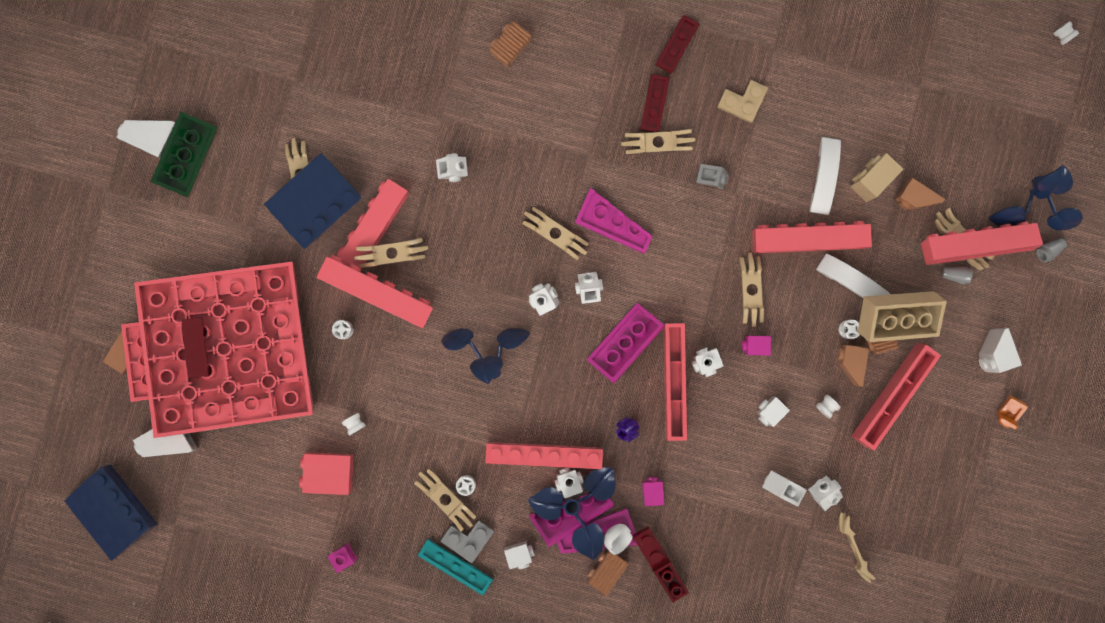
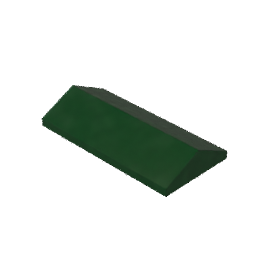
(183, 154)

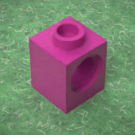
(757, 345)
(652, 491)
(342, 557)

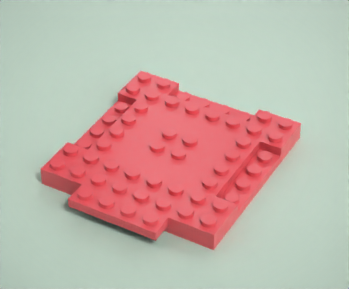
(250, 369)

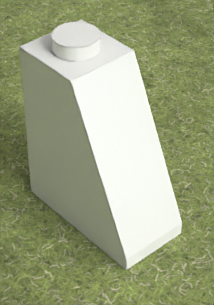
(146, 135)
(149, 446)

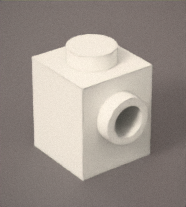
(772, 411)
(519, 555)

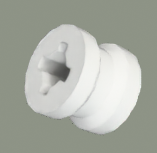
(1066, 33)
(852, 327)
(338, 329)
(828, 406)
(353, 424)
(463, 486)

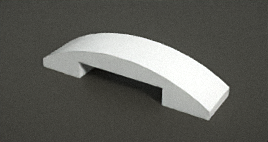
(826, 176)
(849, 277)

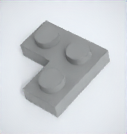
(468, 545)

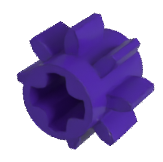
(627, 429)

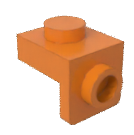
(1011, 412)

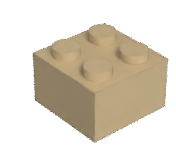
(876, 177)

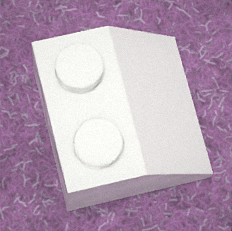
(998, 352)

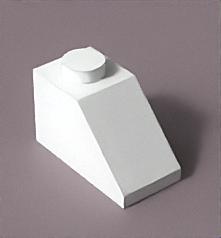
(784, 488)

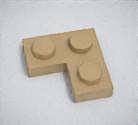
(745, 106)

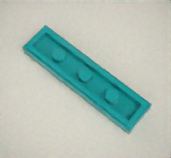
(455, 566)

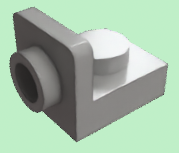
(712, 176)

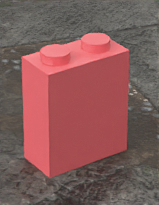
(327, 473)

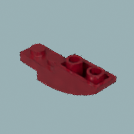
(660, 564)

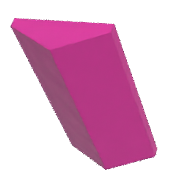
(625, 343)

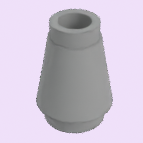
(1051, 250)
(958, 274)

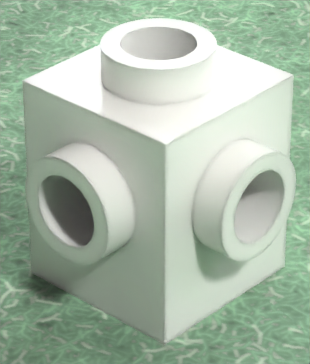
(452, 167)
(589, 287)
(543, 298)
(713, 358)
(569, 489)
(826, 492)

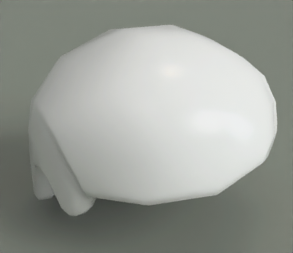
(617, 538)

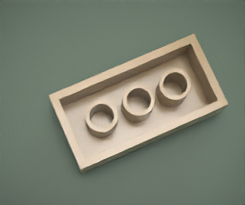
(901, 316)

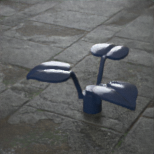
(1058, 182)
(490, 366)
(549, 501)

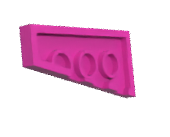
(606, 220)
(605, 522)
(557, 529)

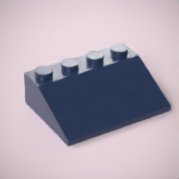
(312, 200)
(110, 511)

